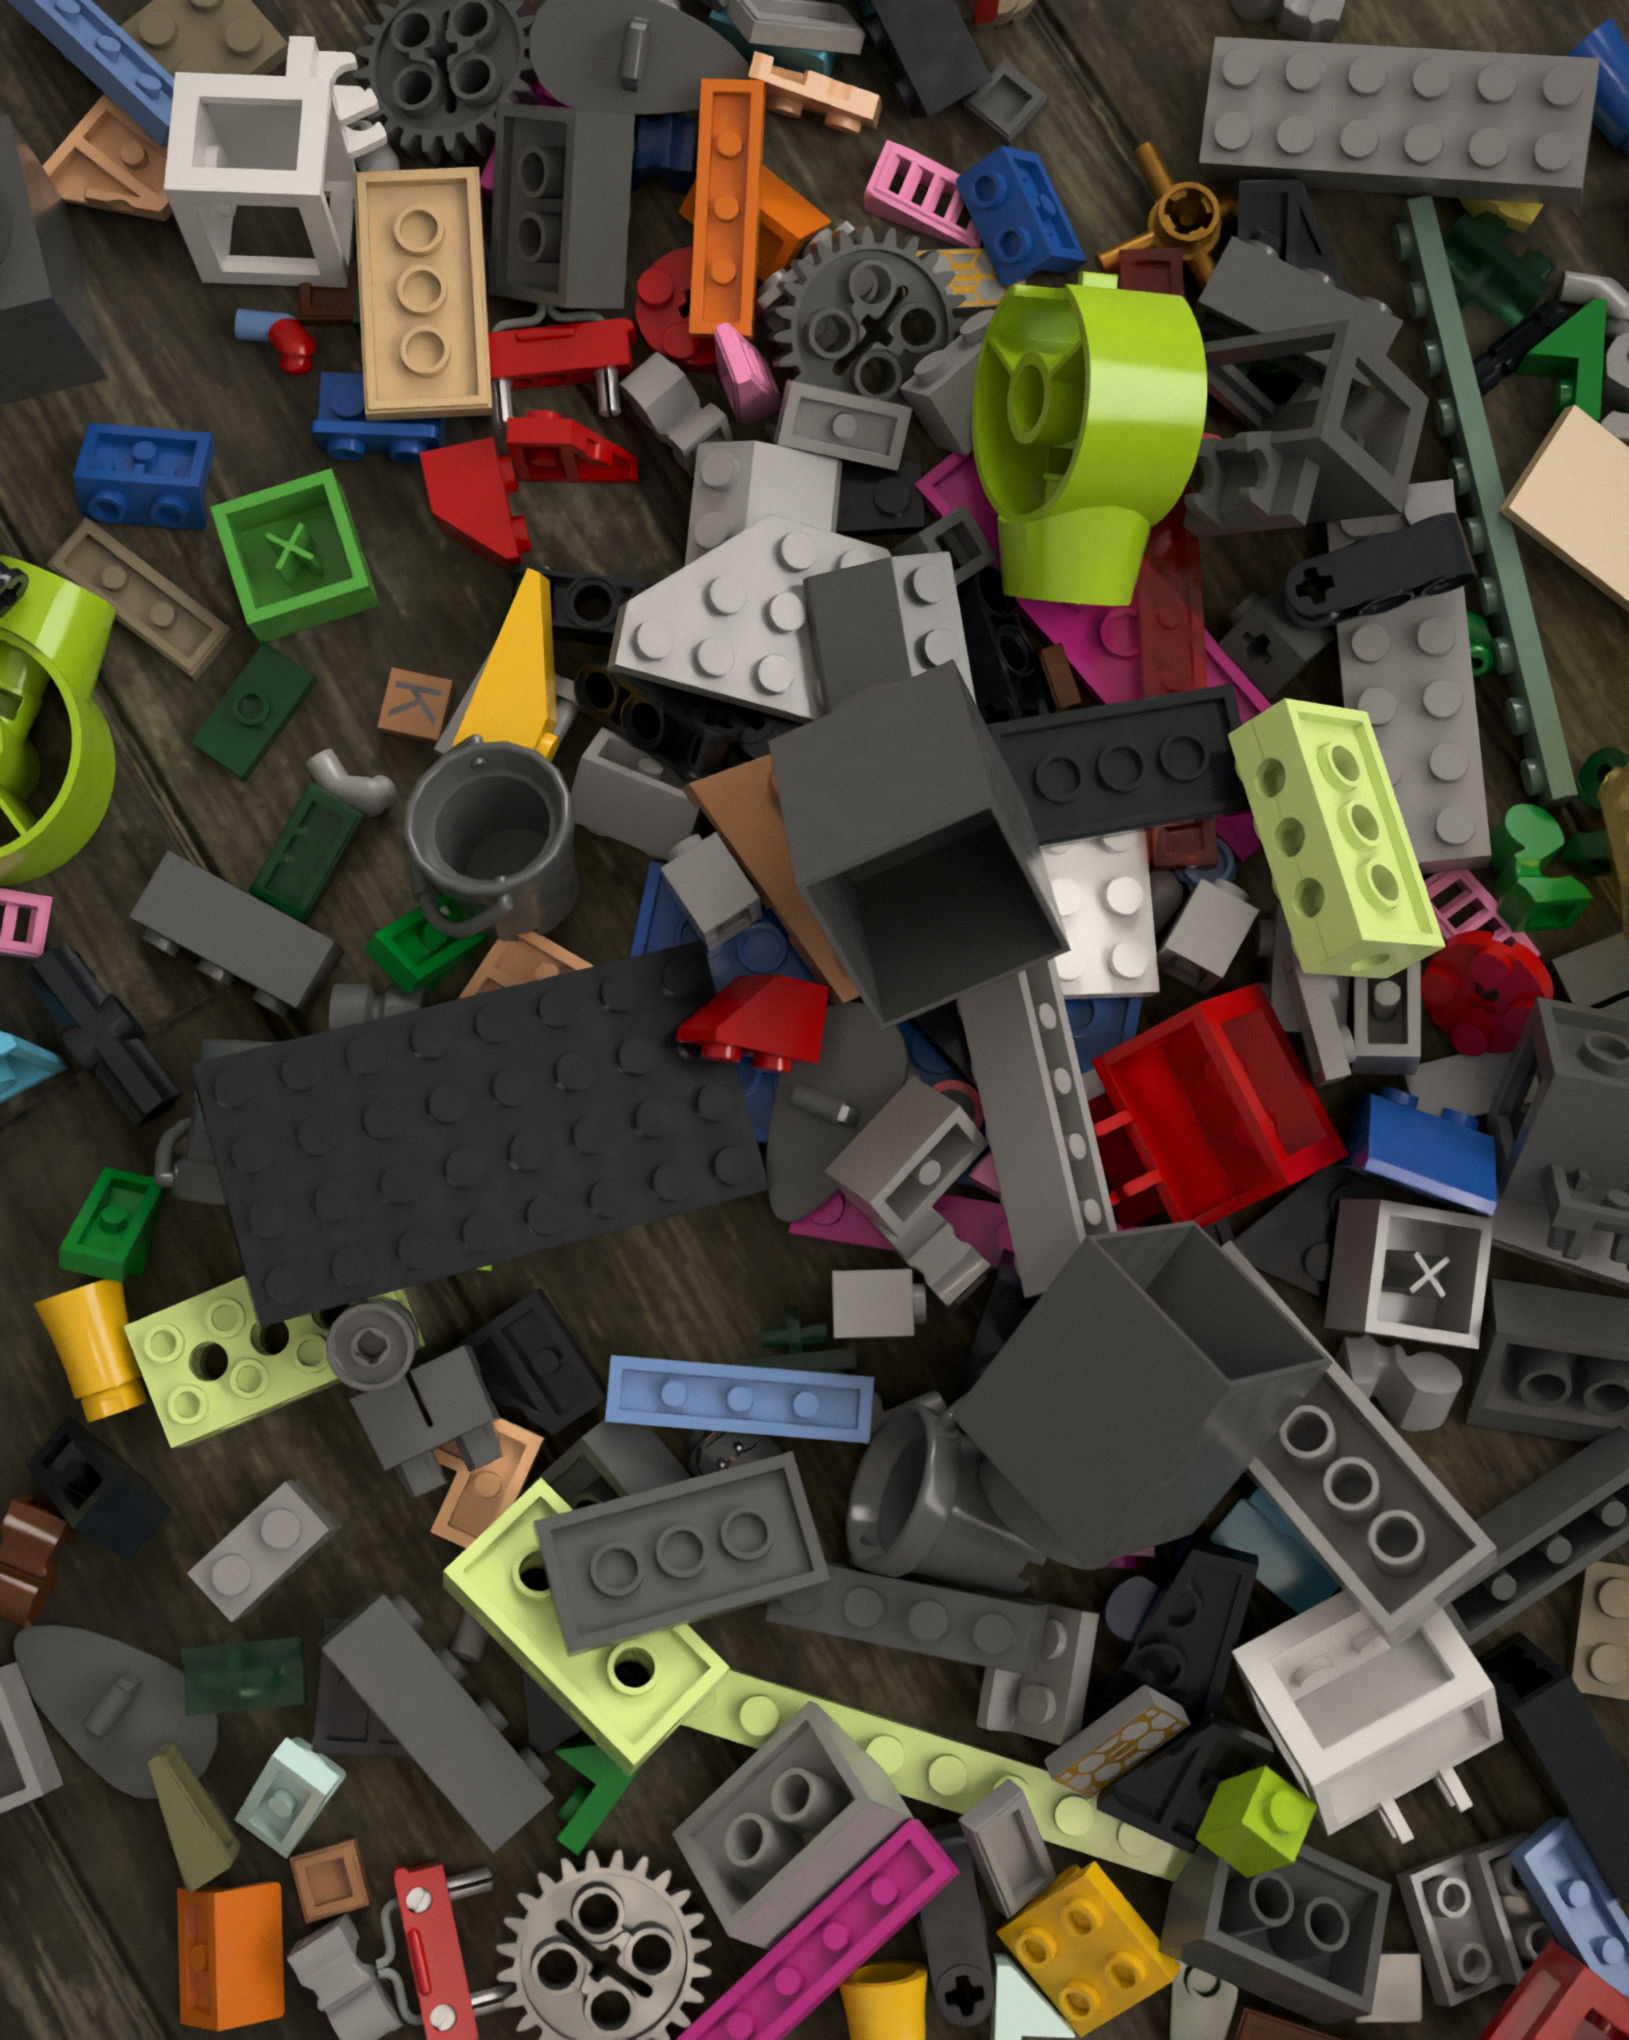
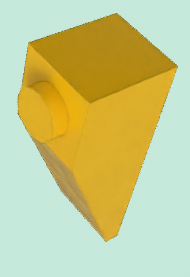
(518, 683)

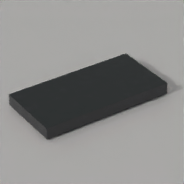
(1126, 765)

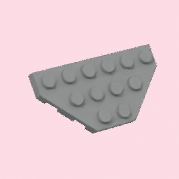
(739, 620)

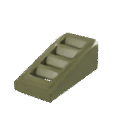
(194, 1824)

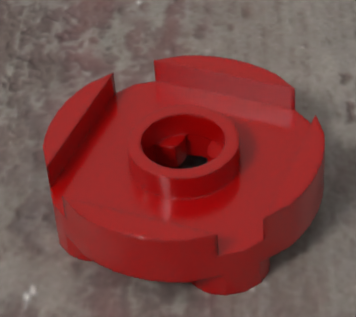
(658, 307)
(1465, 1016)

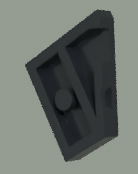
(1176, 1783)

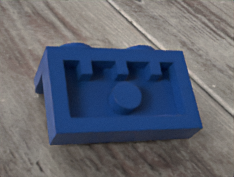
(1019, 216)
(348, 435)
(144, 476)

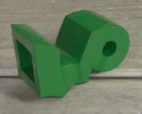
(1522, 851)

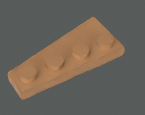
(750, 823)

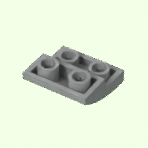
(1473, 1920)

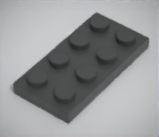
(680, 1553)

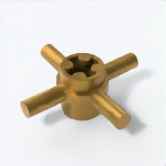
(1189, 203)

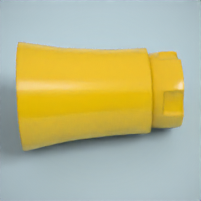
(94, 1347)
(886, 2000)

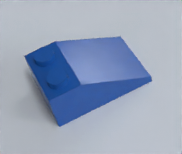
(1422, 1152)

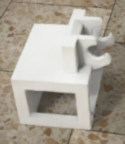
(275, 147)
(1368, 1717)

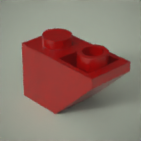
(471, 500)
(761, 1018)

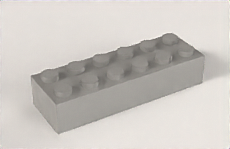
(1400, 119)
(1419, 693)
(1366, 1501)

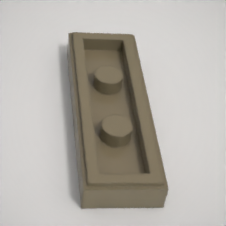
(143, 599)

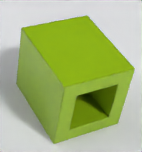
(1256, 1822)

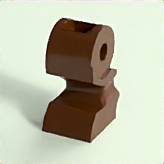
(27, 1575)

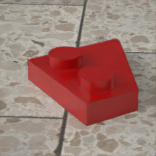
(565, 451)

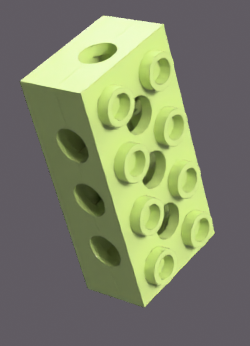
(1335, 840)
(194, 1405)
(524, 1623)

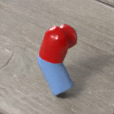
(283, 333)

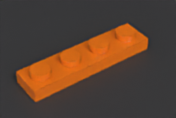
(727, 206)

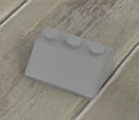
(752, 479)
(789, 1827)

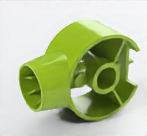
(1085, 432)
(64, 636)

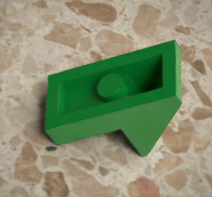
(1575, 357)
(417, 953)
(114, 1227)
(587, 1807)

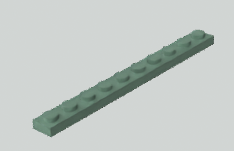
(1487, 531)

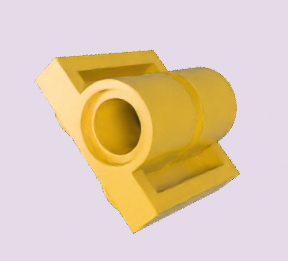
(1087, 1948)

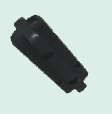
(1509, 351)

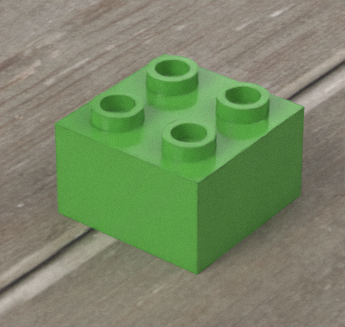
(295, 556)

